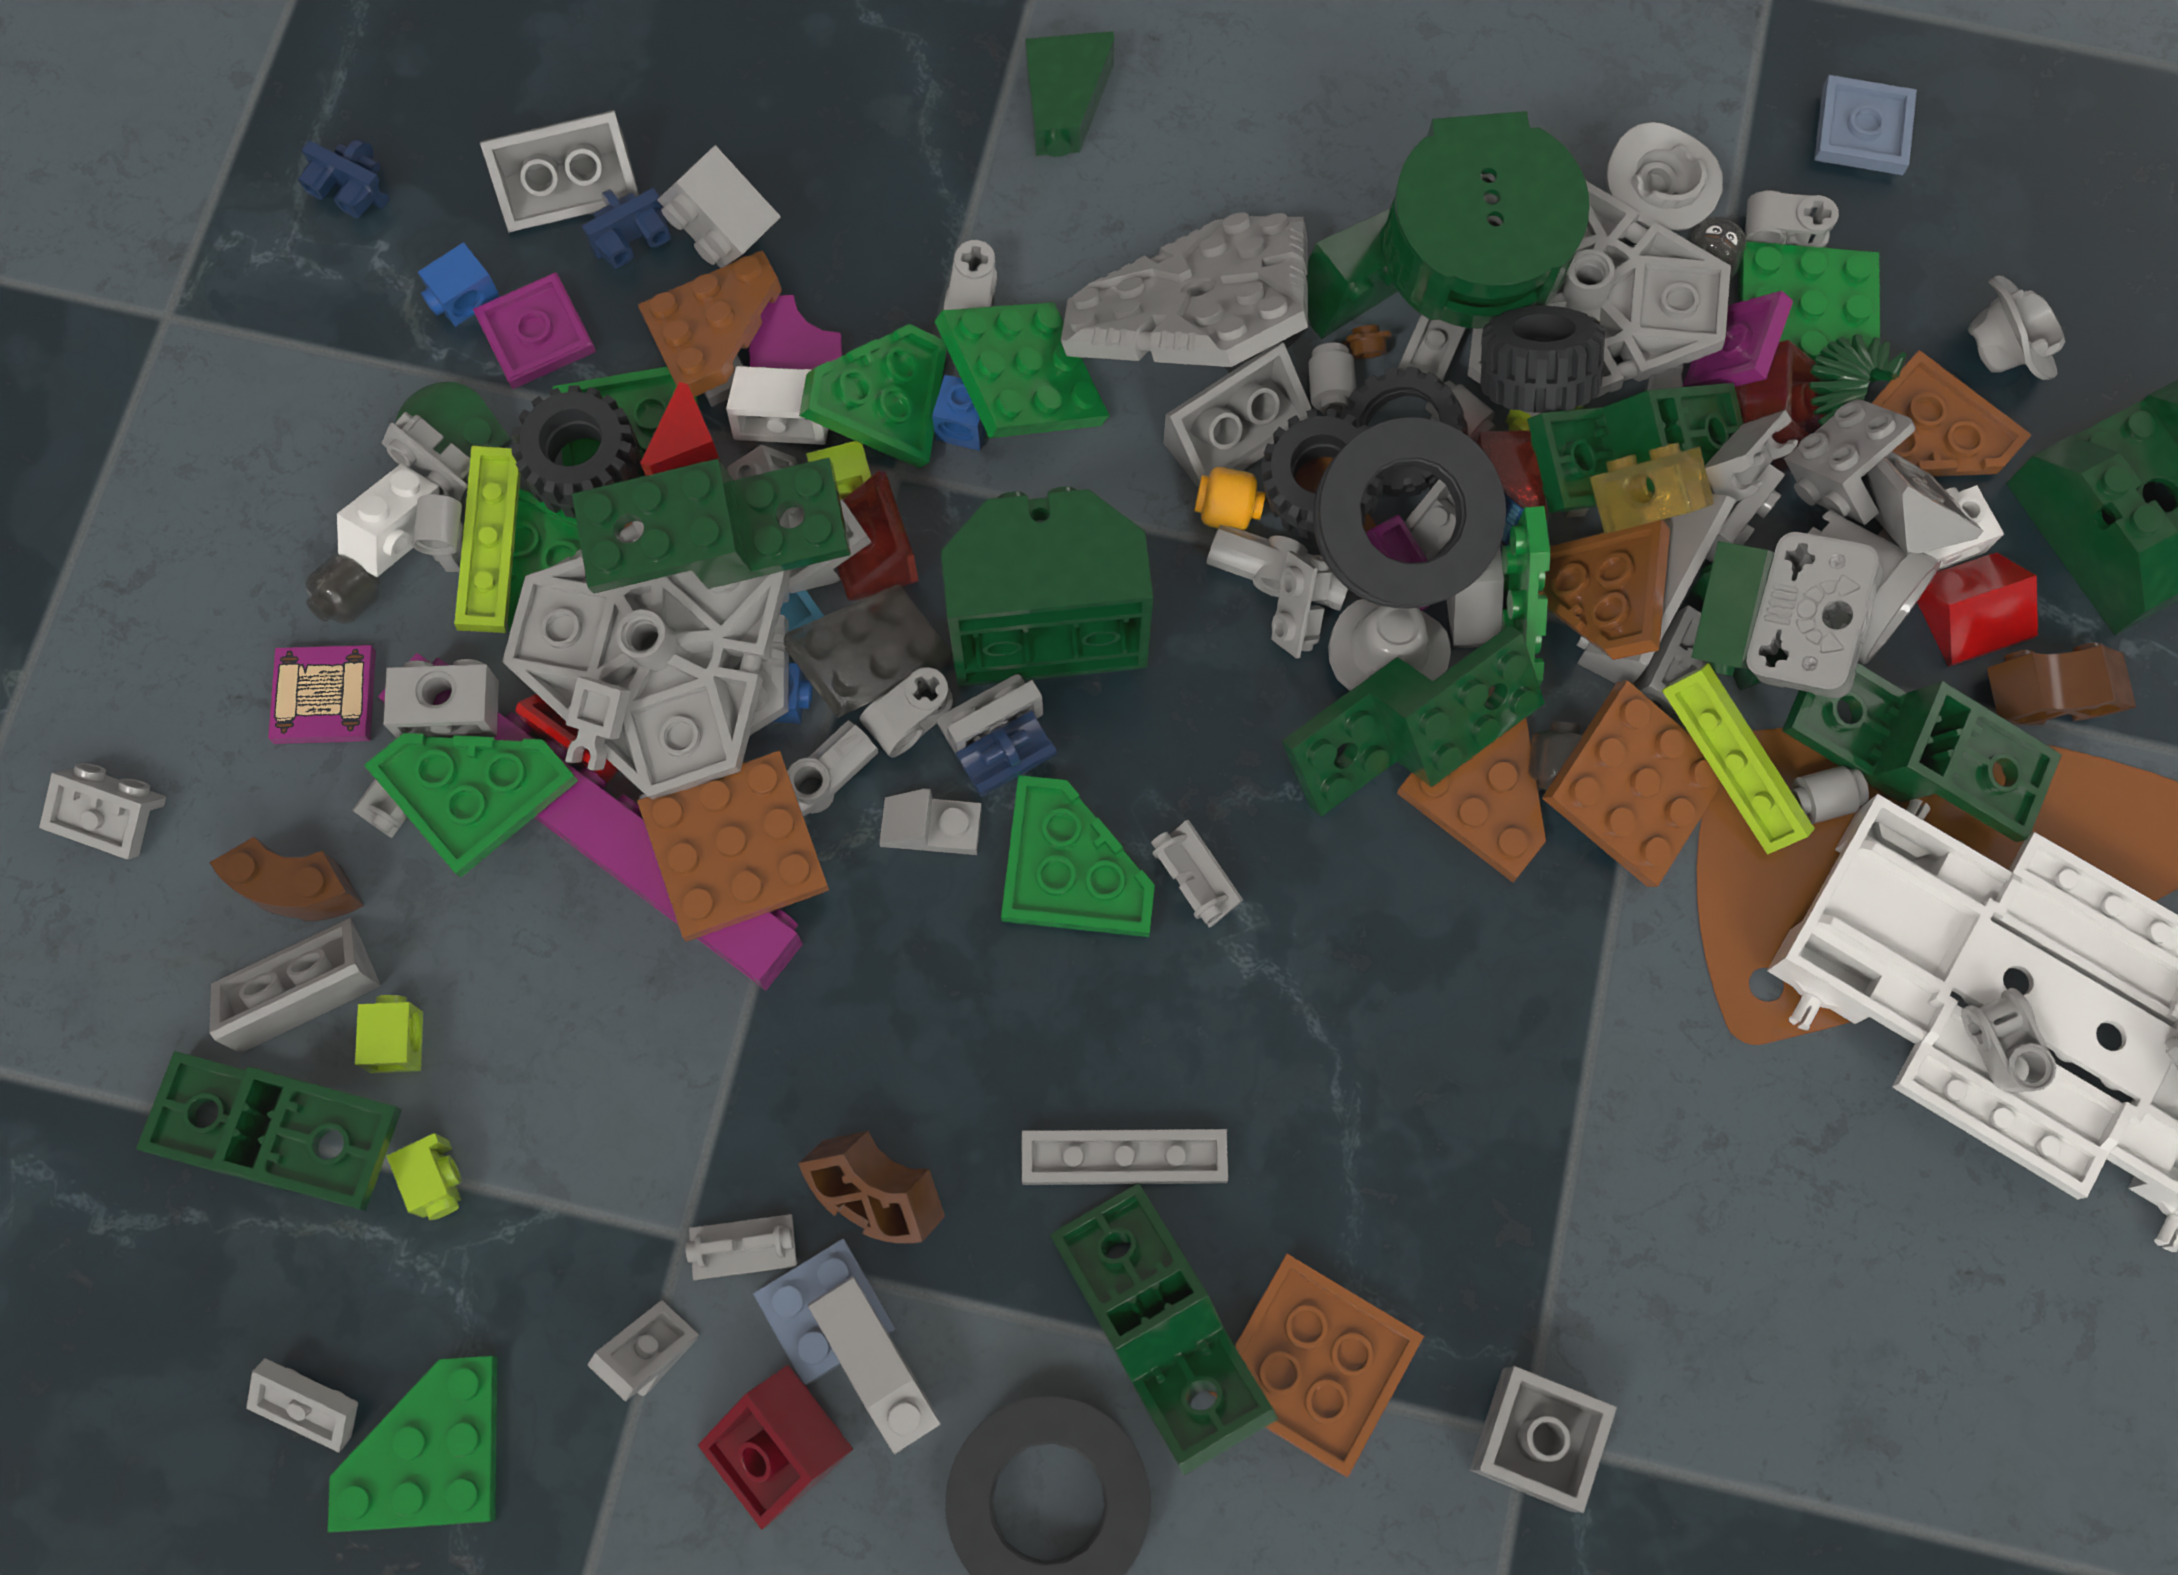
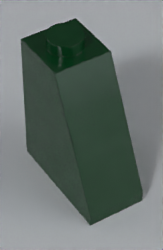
(1066, 87)
(1731, 606)

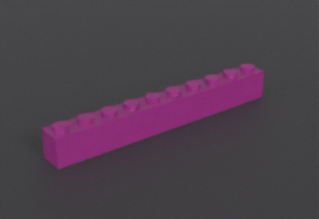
(618, 842)

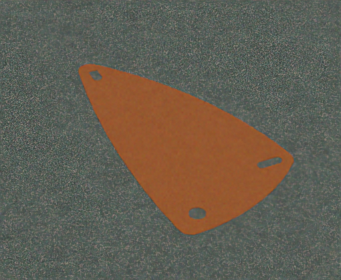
(1750, 900)

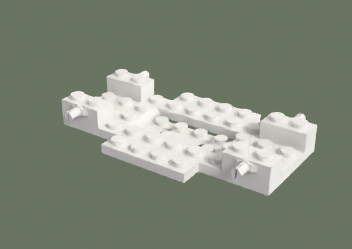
(1928, 916)

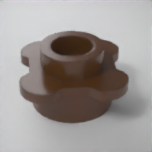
(1367, 342)

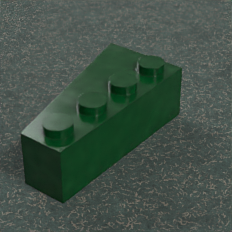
(1348, 275)

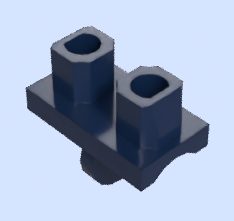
(348, 168)
(623, 222)
(1006, 753)

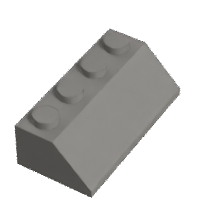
(1688, 546)

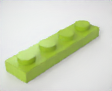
(488, 541)
(1738, 759)

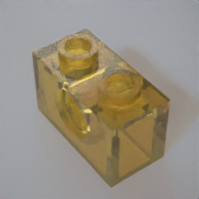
(1678, 482)

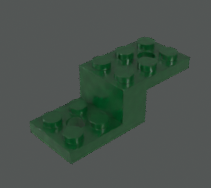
(1652, 419)
(710, 524)
(1414, 721)
(1930, 746)
(270, 1130)
(1163, 1328)

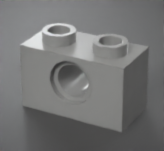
(468, 711)

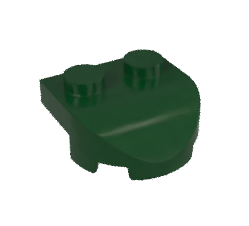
(457, 415)

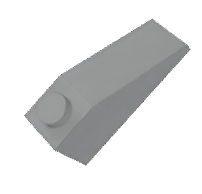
(874, 1365)

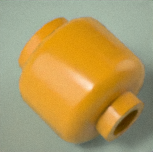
(1229, 498)

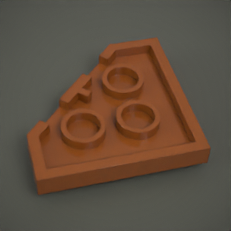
(710, 320)
(1953, 424)
(1612, 588)
(1488, 803)

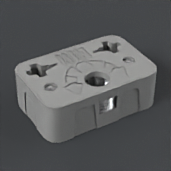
(1798, 612)

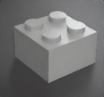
(717, 209)
(1543, 1439)

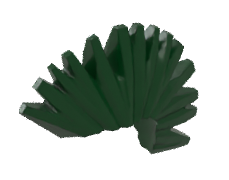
(1847, 372)

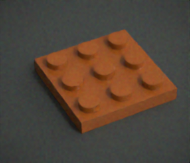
(1635, 784)
(733, 847)
(1324, 1362)

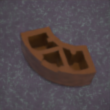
(2044, 686)
(288, 886)
(872, 1190)

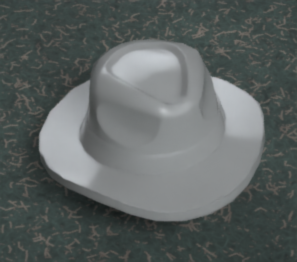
(1664, 176)
(2017, 331)
(1374, 635)

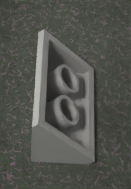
(559, 170)
(1236, 415)
(1916, 507)
(291, 987)

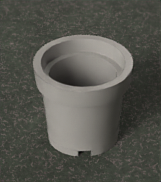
(1901, 585)

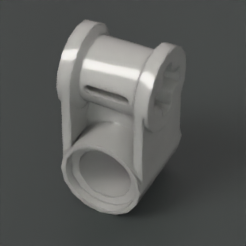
(1787, 219)
(972, 287)
(903, 715)
(2006, 1039)

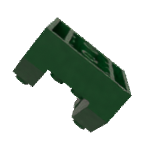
(2093, 509)
(1048, 592)

